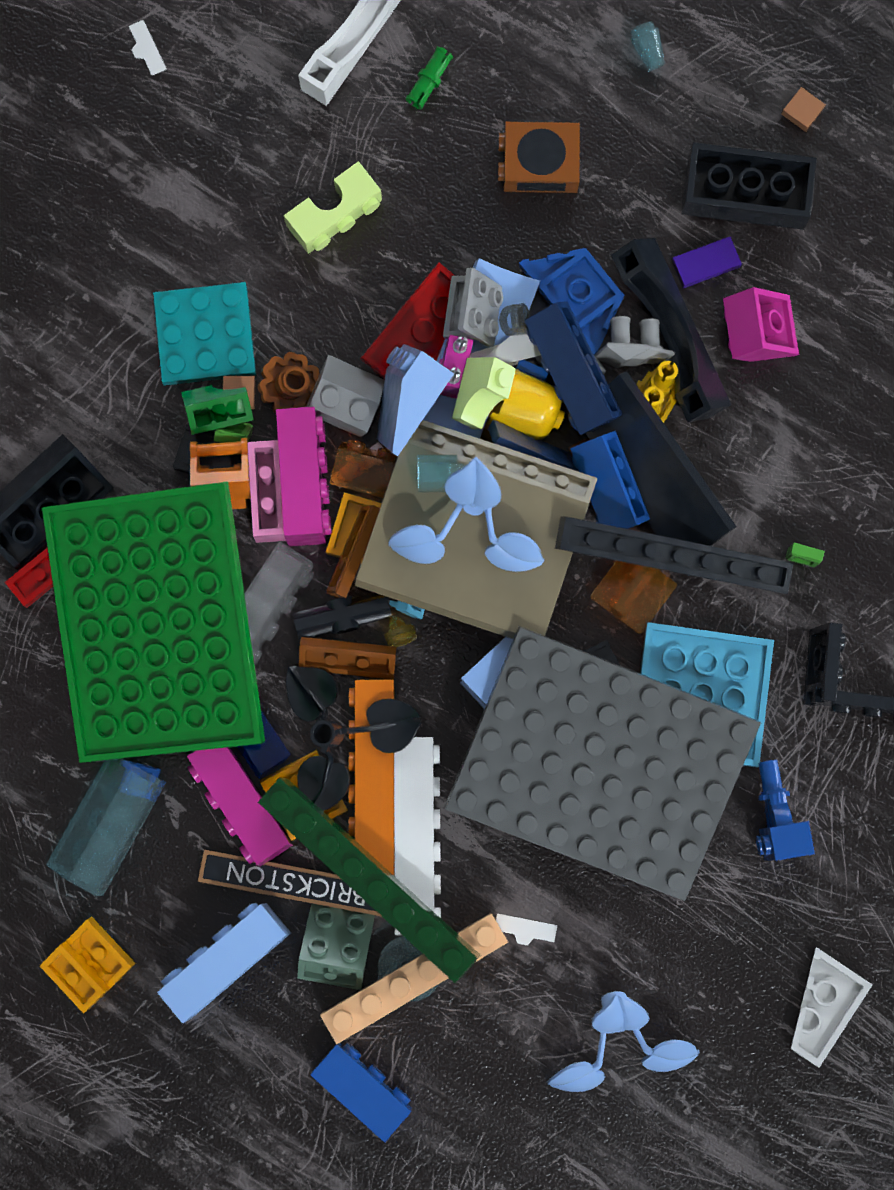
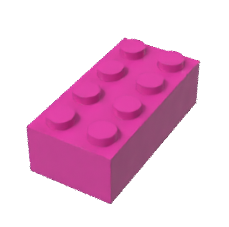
(301, 476)

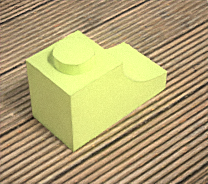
(481, 388)

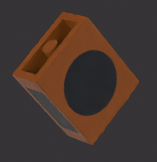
(540, 157)

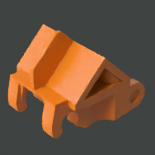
(236, 476)

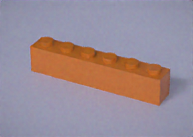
(374, 778)

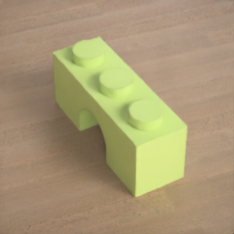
(316, 226)

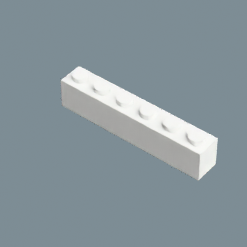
(417, 819)

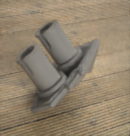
(624, 353)

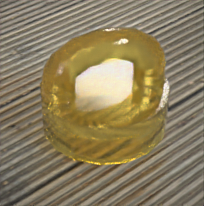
(399, 632)

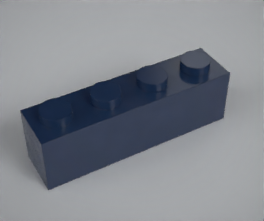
(572, 367)

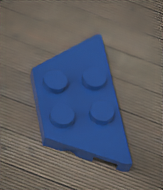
(583, 285)

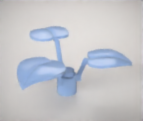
(476, 492)
(618, 1015)

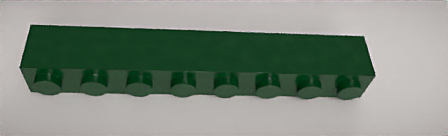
(369, 879)

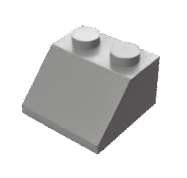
(346, 396)

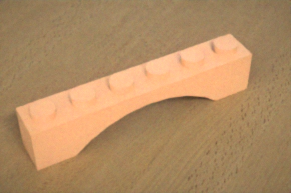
(404, 984)

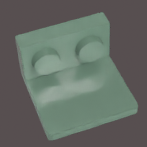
(335, 946)

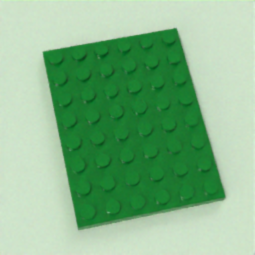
(154, 623)

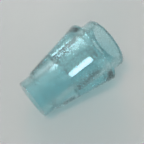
(648, 45)

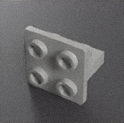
(473, 307)

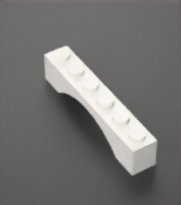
(339, 55)

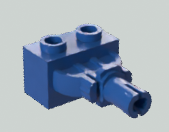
(782, 837)

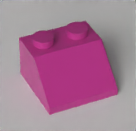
(760, 325)

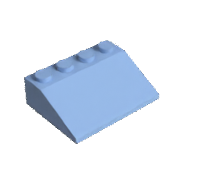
(409, 391)

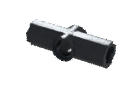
(342, 615)

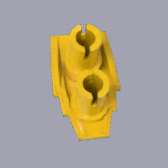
(660, 388)

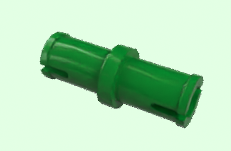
(429, 78)

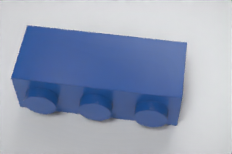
(616, 492)
(362, 1090)

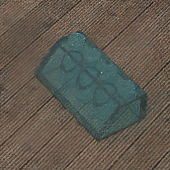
(105, 825)

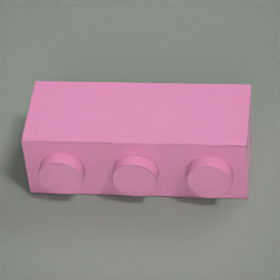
(265, 491)

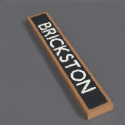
(281, 881)

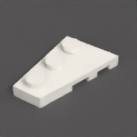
(826, 1007)

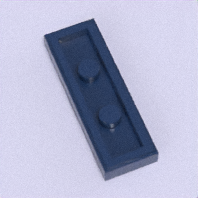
(515, 440)

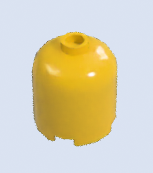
(530, 407)

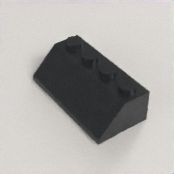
(52, 479)

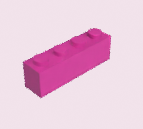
(238, 799)

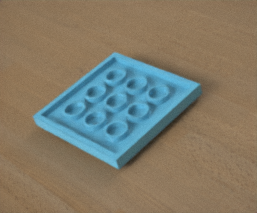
(714, 667)

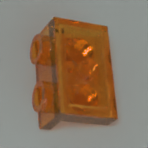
(363, 468)

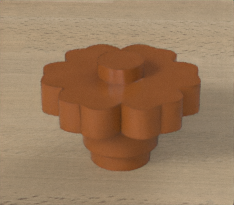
(288, 381)

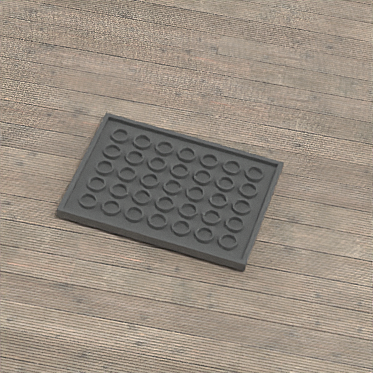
(602, 764)

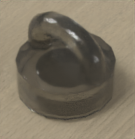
(518, 314)

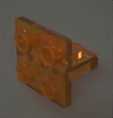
(633, 593)

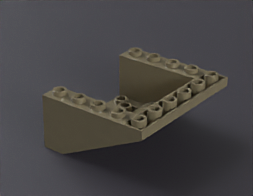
(464, 580)

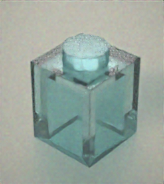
(434, 471)

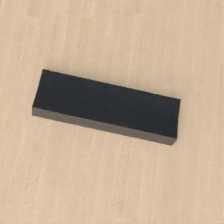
(669, 484)

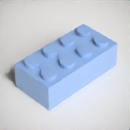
(224, 962)

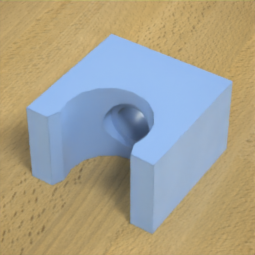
(482, 677)

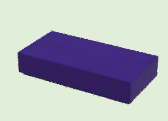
(706, 262)

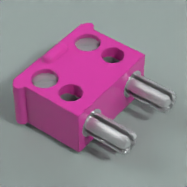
(454, 359)

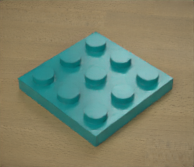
(204, 333)

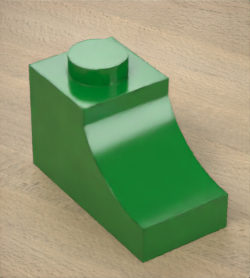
(216, 408)

